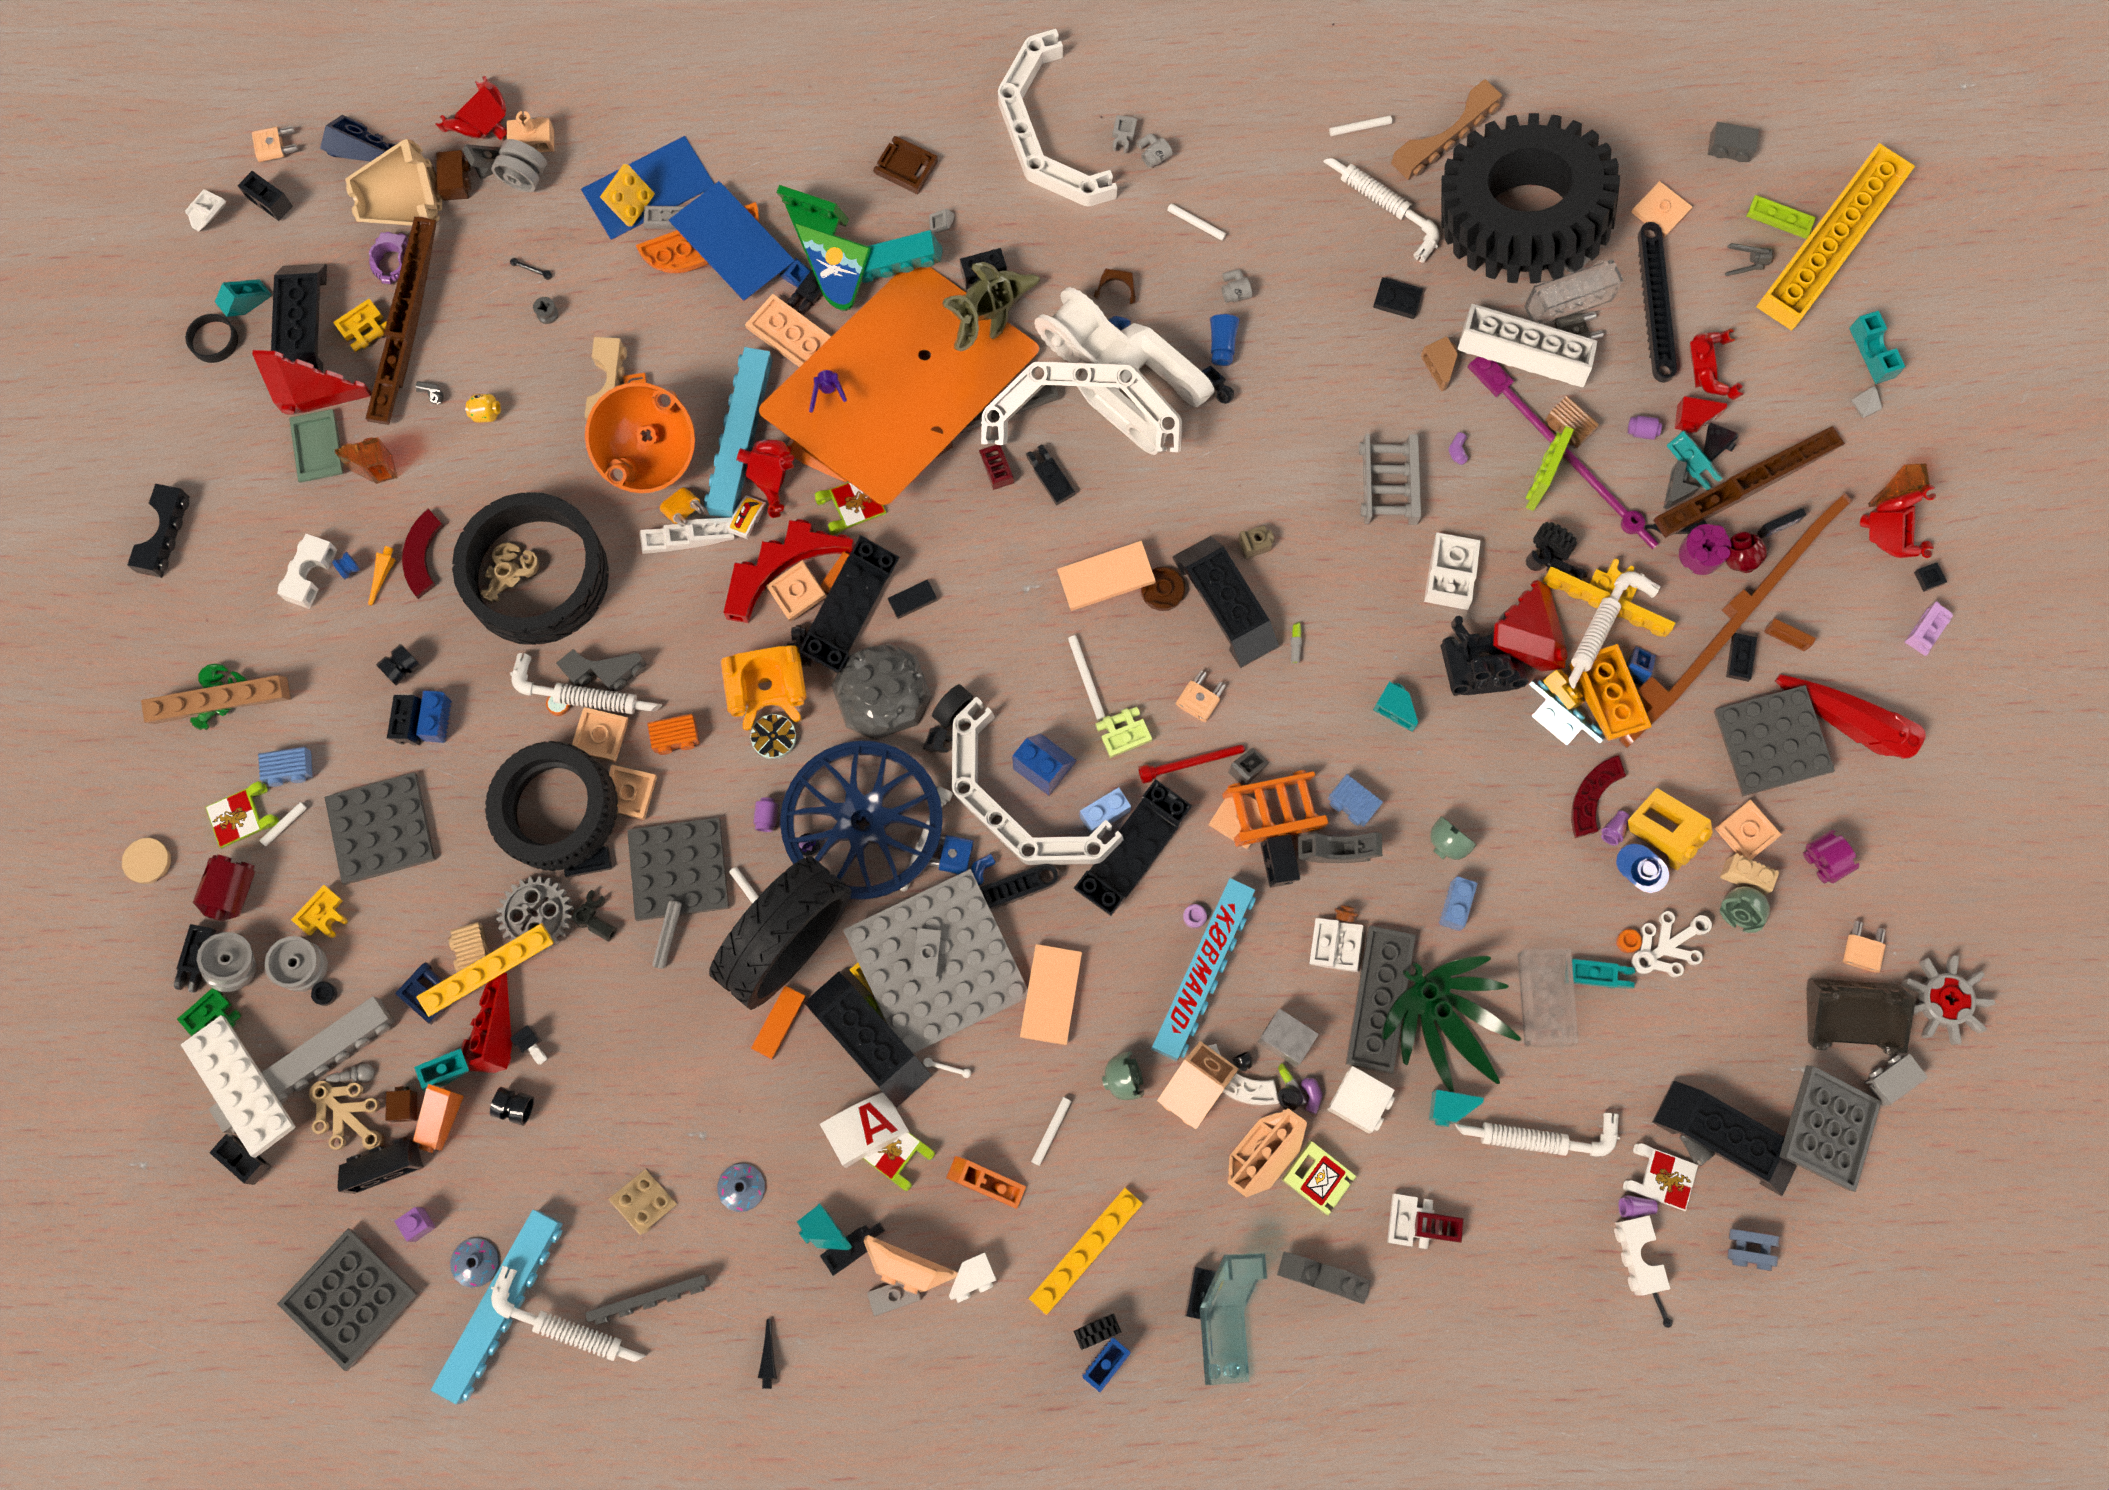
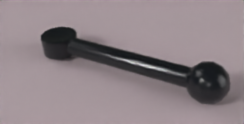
(546, 274)
(1666, 1321)

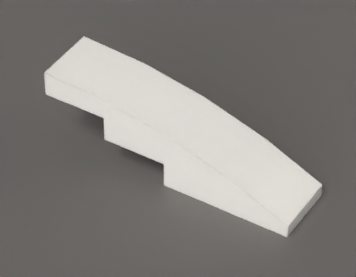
(694, 534)

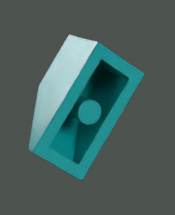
(241, 296)
(1397, 706)
(442, 1070)
(1451, 1107)
(822, 1230)

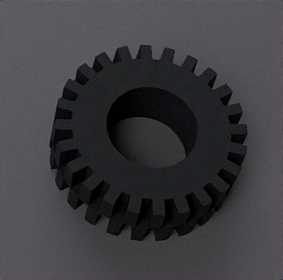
(1531, 239)

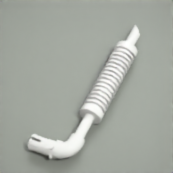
(1392, 203)
(1603, 621)
(578, 695)
(1545, 1141)
(556, 1327)

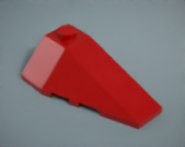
(490, 1040)

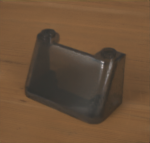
(1858, 1014)

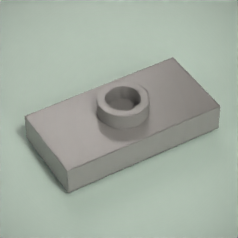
(657, 216)
(926, 952)
(890, 1298)

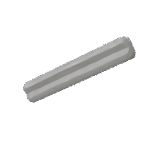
(667, 934)

